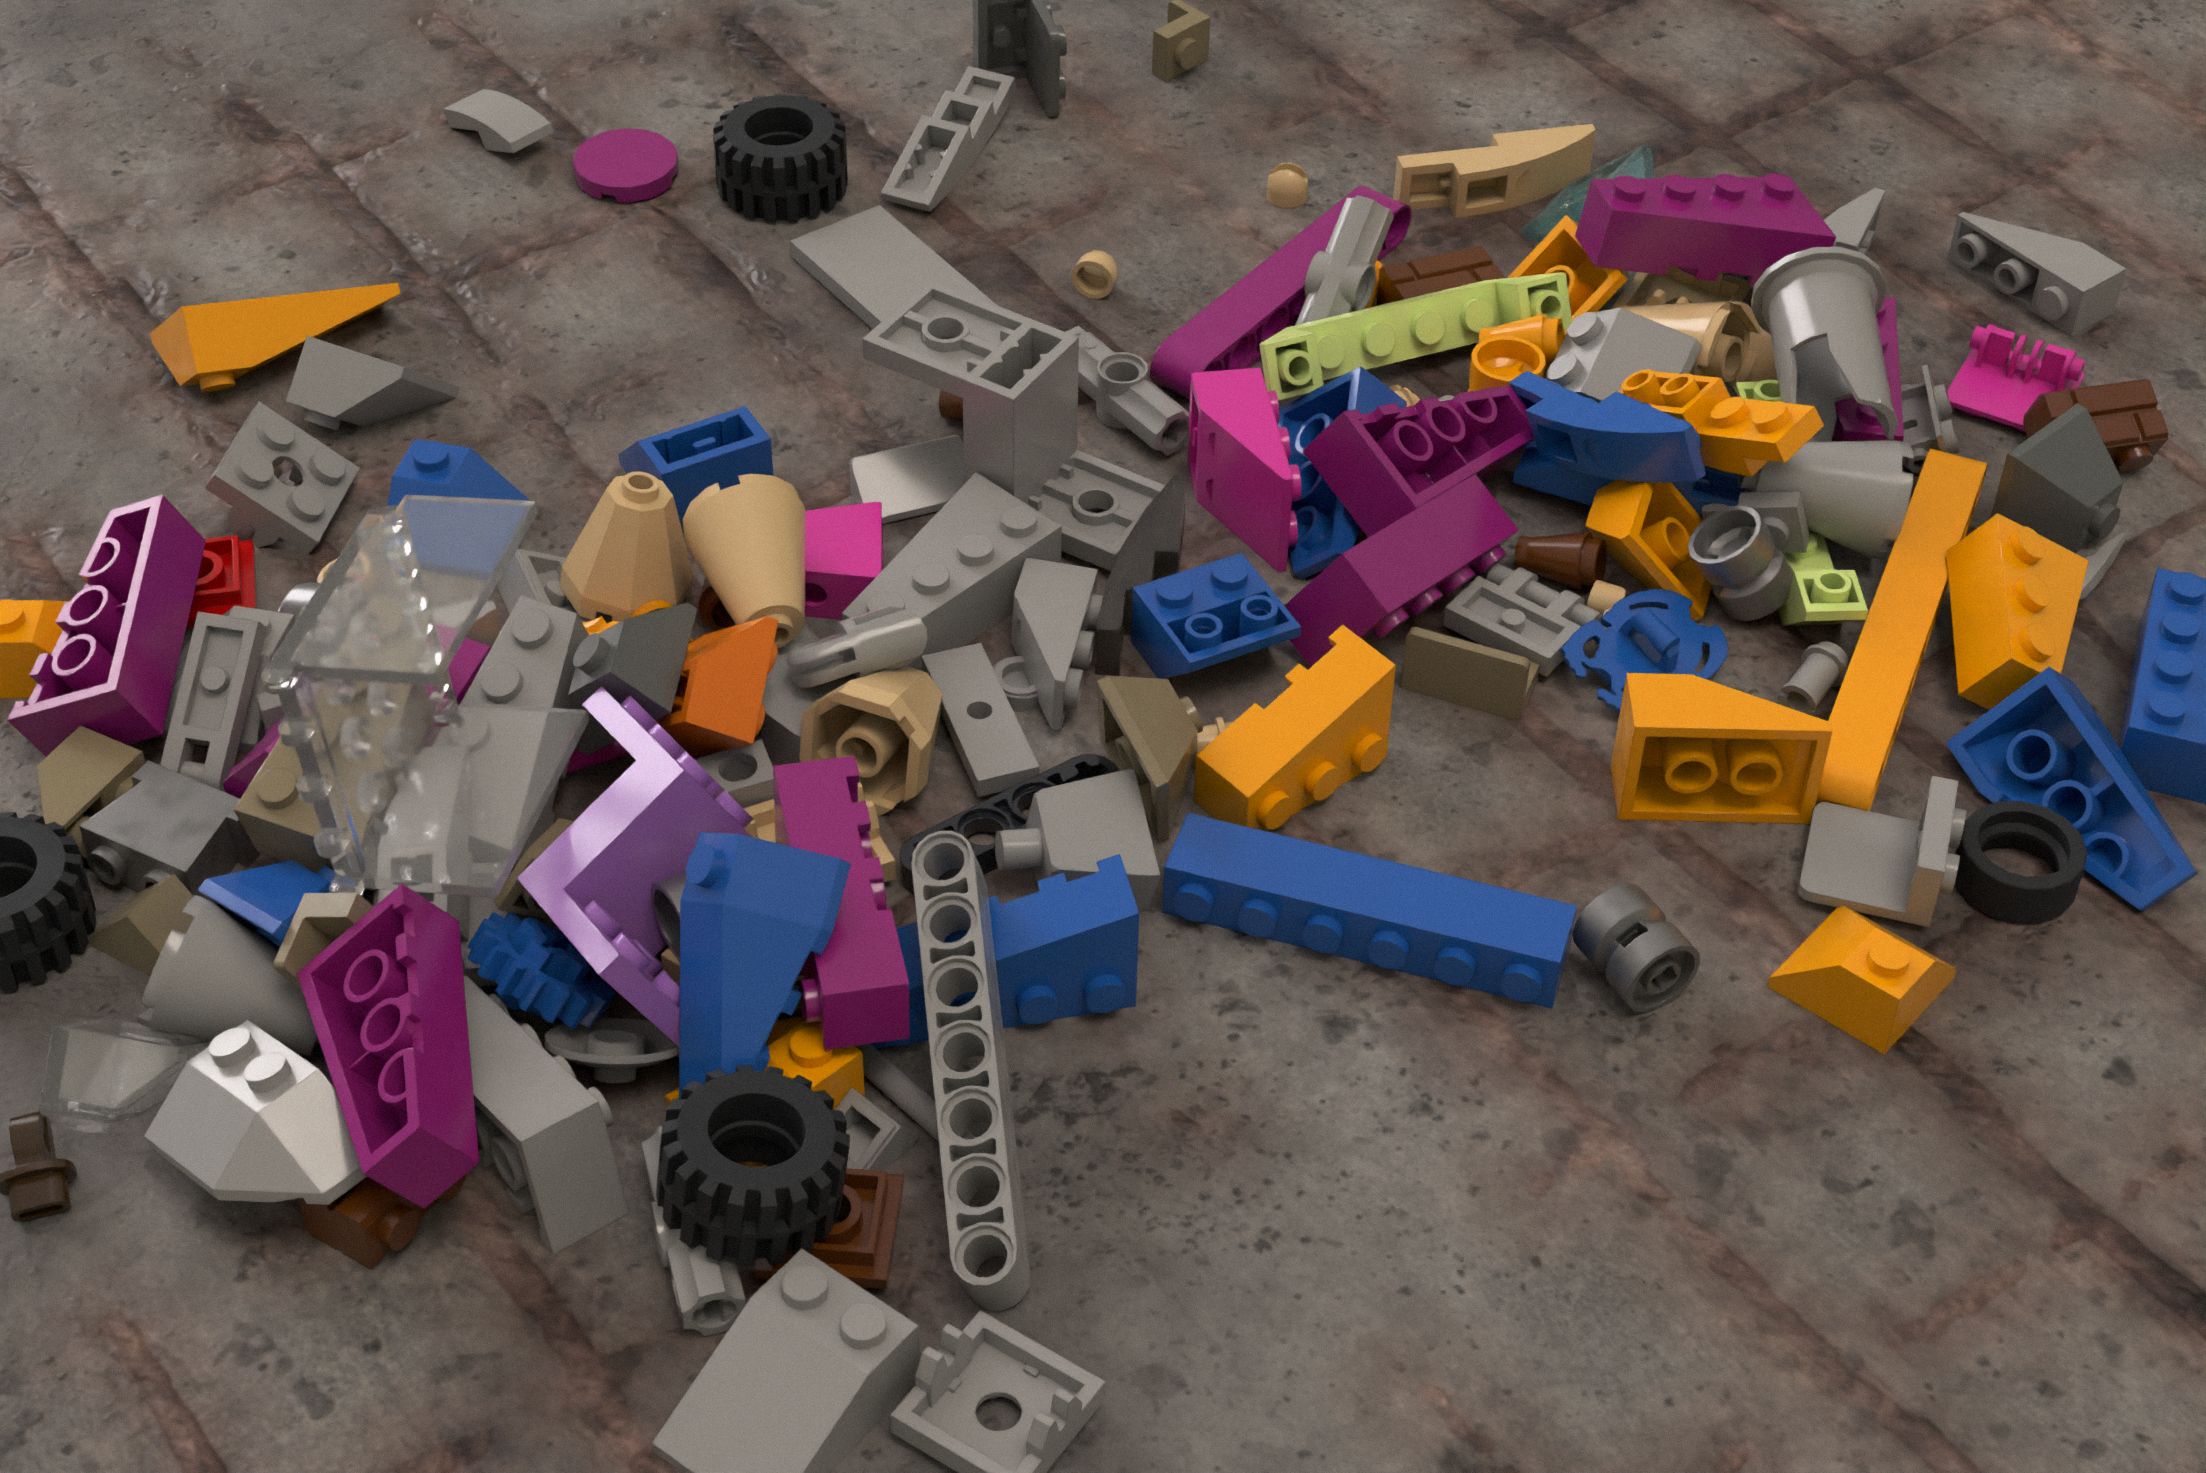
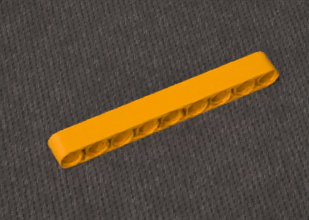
(1898, 629)

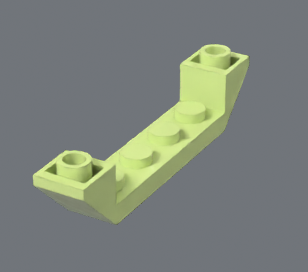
(1327, 348)
(1817, 590)

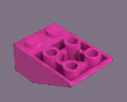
(1242, 460)

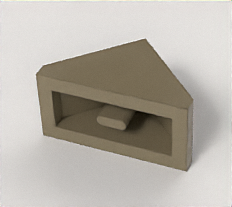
(144, 923)

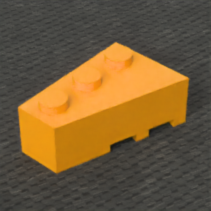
(2010, 607)

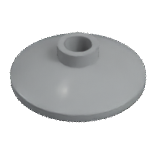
(612, 1047)

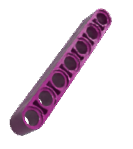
(1260, 304)

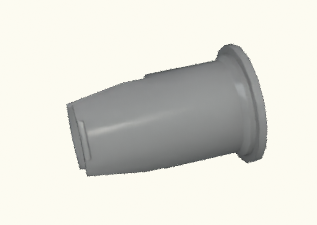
(1826, 332)

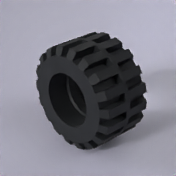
(780, 157)
(42, 899)
(743, 1207)

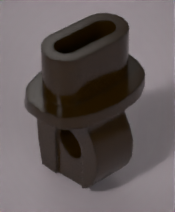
(39, 1180)

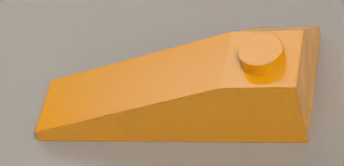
(231, 338)

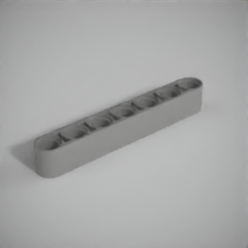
(974, 1094)

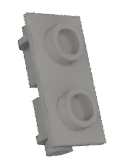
(1923, 424)

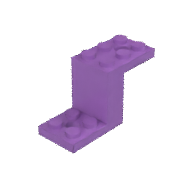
(633, 835)

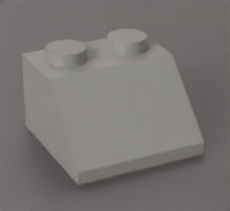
(1614, 344)

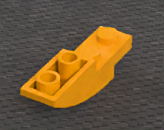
(1733, 431)

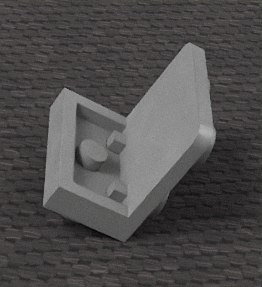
(1882, 860)

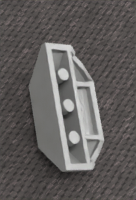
(256, 1124)

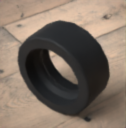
(2028, 829)

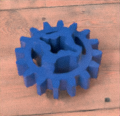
(539, 970)

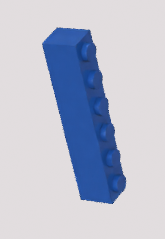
(1369, 909)

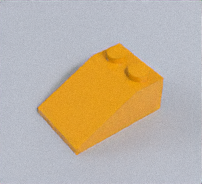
(1713, 754)

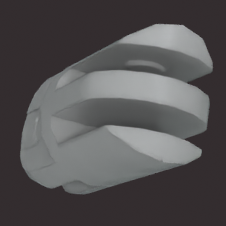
(870, 644)

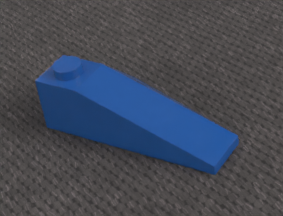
(1322, 519)
(2058, 754)
(744, 936)

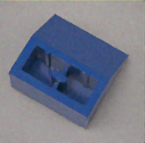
(703, 455)
(1207, 617)

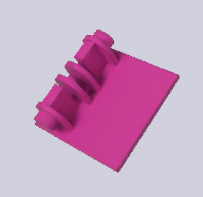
(2007, 382)

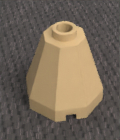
(629, 552)
(886, 724)

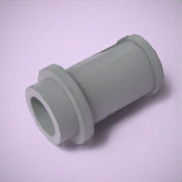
(1820, 669)

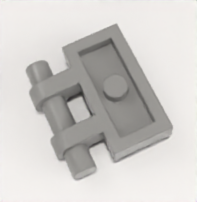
(1518, 615)

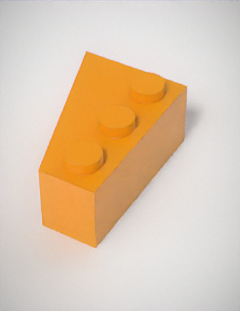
(1303, 742)

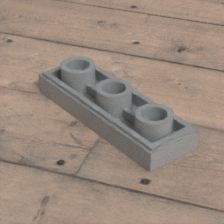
(981, 719)

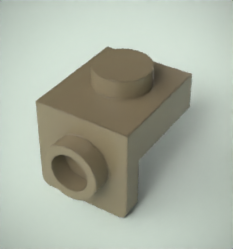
(1181, 42)

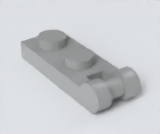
(214, 696)

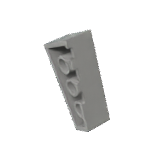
(963, 565)
(531, 668)
(540, 1127)

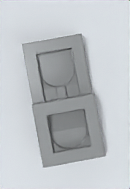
(500, 119)

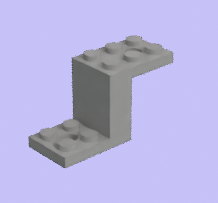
(1016, 411)

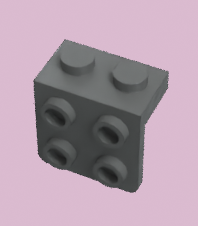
(1021, 42)

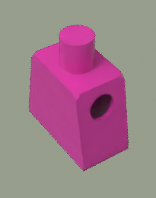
(841, 556)

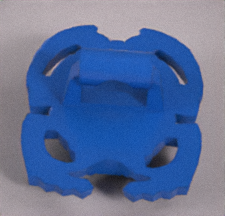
(1645, 642)

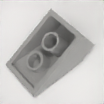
(794, 1378)

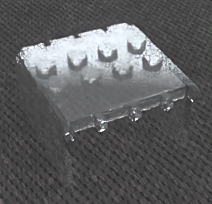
(369, 704)

